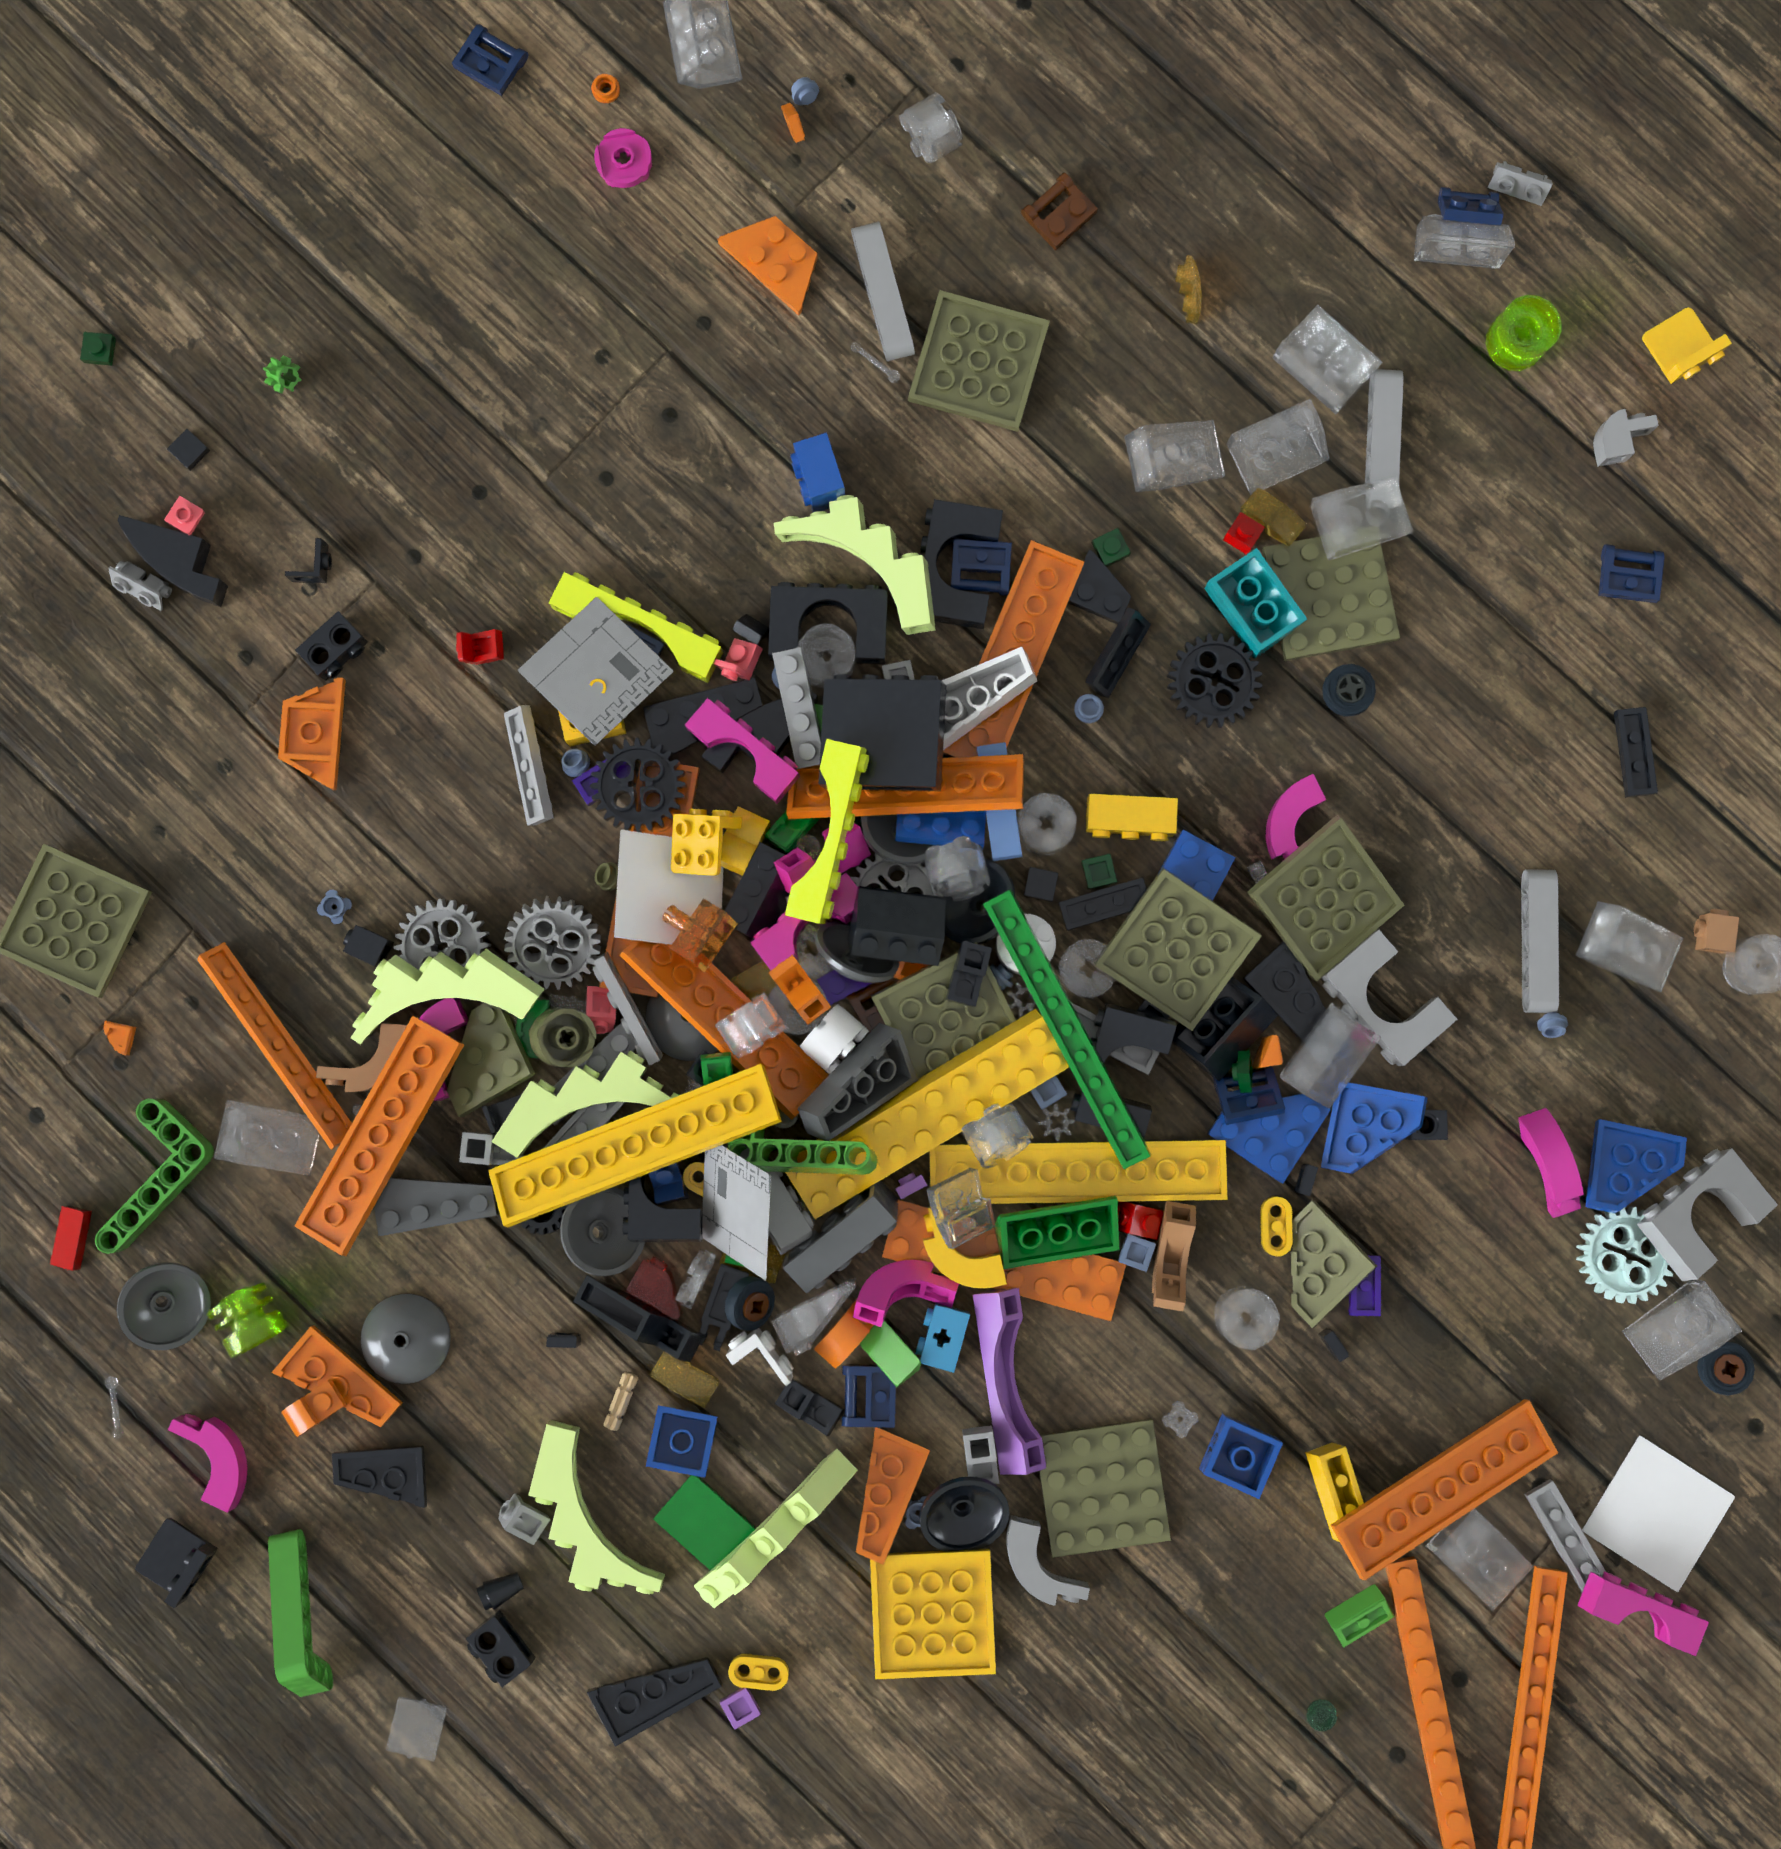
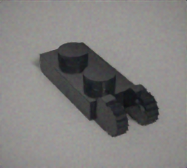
(715, 1307)

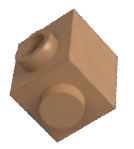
(1716, 932)

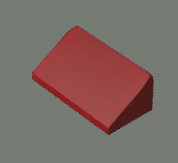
(70, 1238)

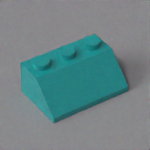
(1255, 603)

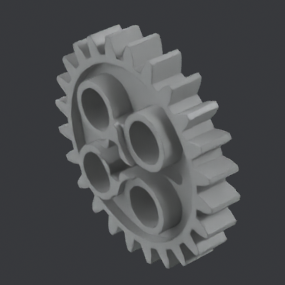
(914, 880)
(467, 938)
(542, 964)

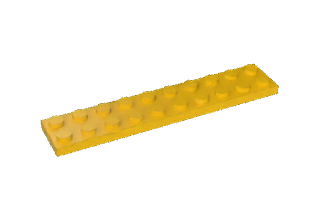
(634, 1145)
(1092, 1172)

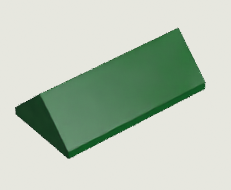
(1058, 1232)

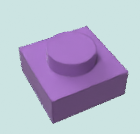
(910, 1184)
(740, 1707)

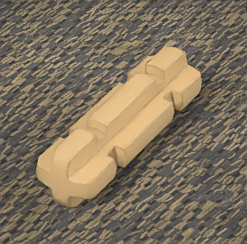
(620, 1401)

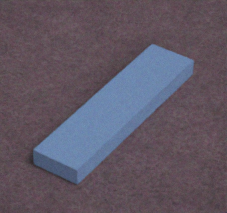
(1001, 823)

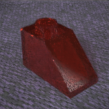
(656, 1287)

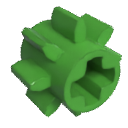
(276, 368)

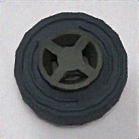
(1359, 686)

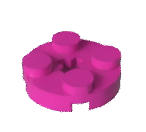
(618, 174)

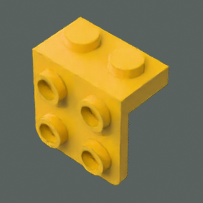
(1683, 345)
(699, 841)

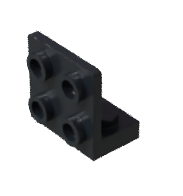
(176, 1560)

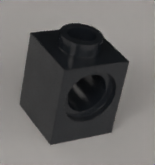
(367, 945)
(1437, 1127)

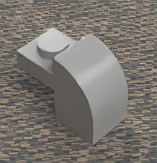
(1614, 437)
(480, 1149)
(981, 1453)

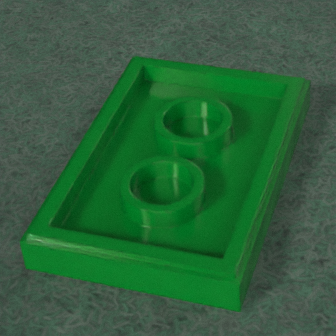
(703, 1522)

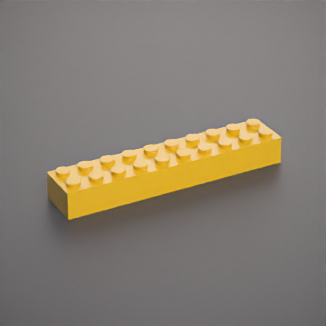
(938, 1107)

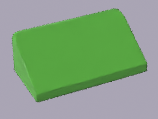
(890, 1354)
(1359, 1615)

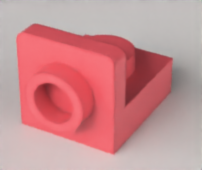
(184, 516)
(739, 660)
(600, 1009)

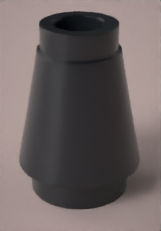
(499, 1590)

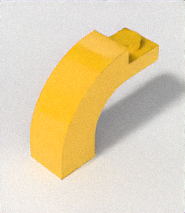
(962, 1269)

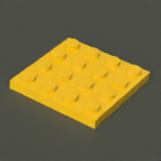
(933, 1614)

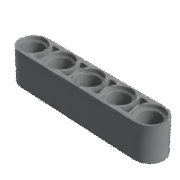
(883, 291)
(1384, 425)
(1540, 941)

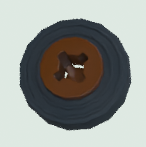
(749, 1303)
(1714, 1368)

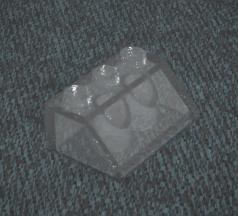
(702, 42)
(1462, 242)
(1326, 359)
(1279, 446)
(1330, 1056)

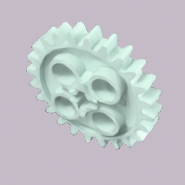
(1616, 1278)

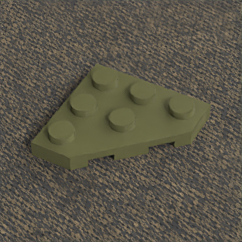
(489, 1061)
(1323, 1264)

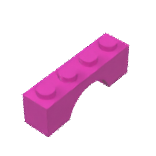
(714, 726)
(781, 939)
(1613, 1602)

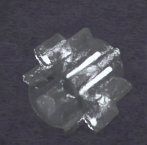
(1016, 1002)
(1065, 1121)

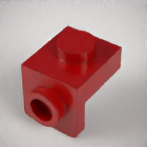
(1243, 533)
(480, 647)
(1139, 1220)

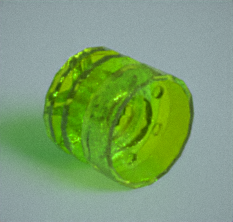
(1531, 320)
(247, 1319)

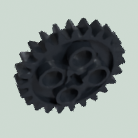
(1205, 705)
(664, 784)

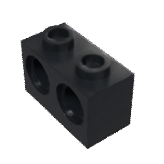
(327, 640)
(507, 1644)

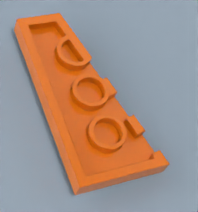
(319, 1359)
(889, 1488)

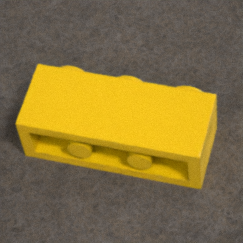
(1131, 816)
(1334, 1482)

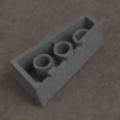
(859, 1084)
(421, 1204)
(843, 1237)

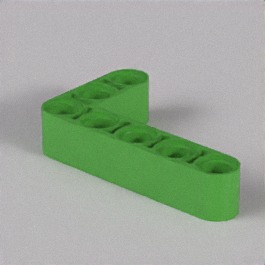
(816, 1158)
(161, 1178)
(294, 1658)

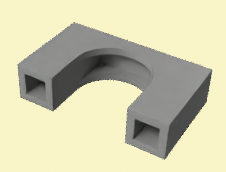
(1349, 983)
(1670, 1221)

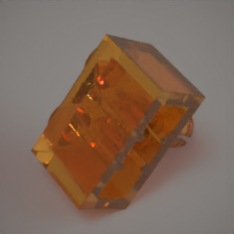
(701, 933)

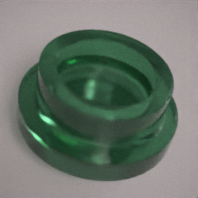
(1321, 1715)

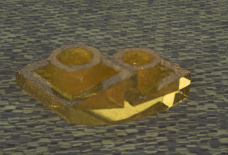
(1190, 285)
(1277, 518)
(685, 1379)

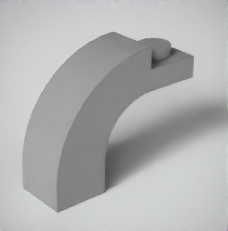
(1022, 1547)

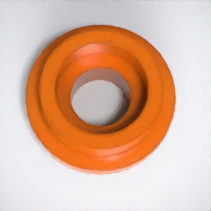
(602, 81)

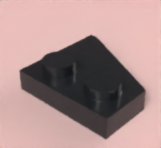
(1099, 591)

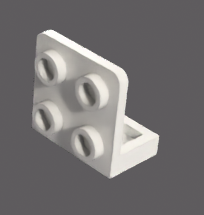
(744, 1344)

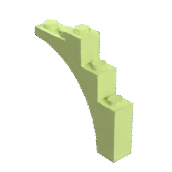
(877, 546)
(482, 979)
(541, 1107)
(777, 1530)
(595, 1557)

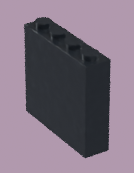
(896, 723)

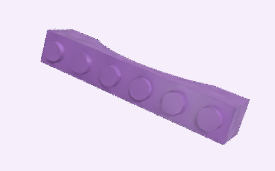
(1016, 1440)

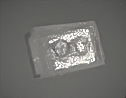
(1174, 455)
(1360, 517)
(1629, 945)
(266, 1138)
(805, 1321)
(1681, 1329)
(1480, 1557)

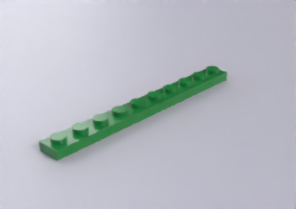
(1067, 1029)

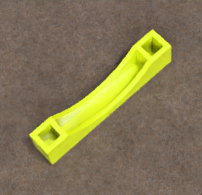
(691, 651)
(841, 769)

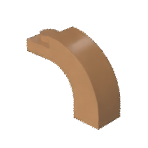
(363, 1077)
(1172, 1255)

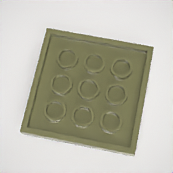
(978, 360)
(1342, 598)
(1326, 898)
(72, 921)
(1177, 949)
(936, 1027)
(1103, 1488)

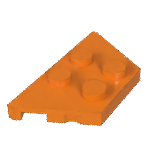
(774, 258)
(313, 732)

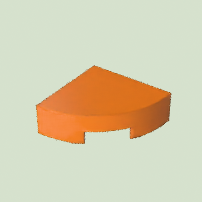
(793, 122)
(120, 1036)

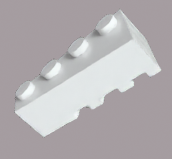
(983, 691)

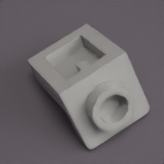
(522, 1519)

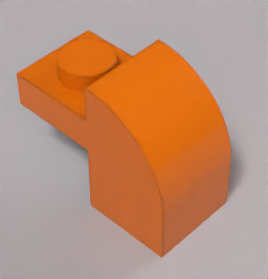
(799, 989)
(842, 1338)
(313, 1408)

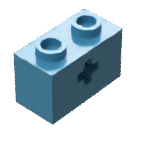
(943, 1355)

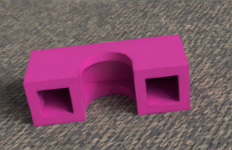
(797, 862)

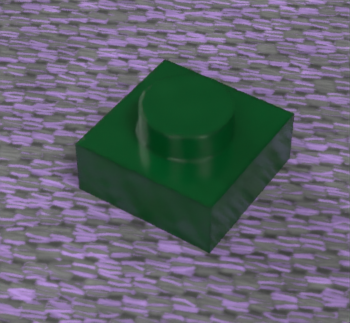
(98, 348)
(1111, 547)
(1099, 871)
(1243, 1071)

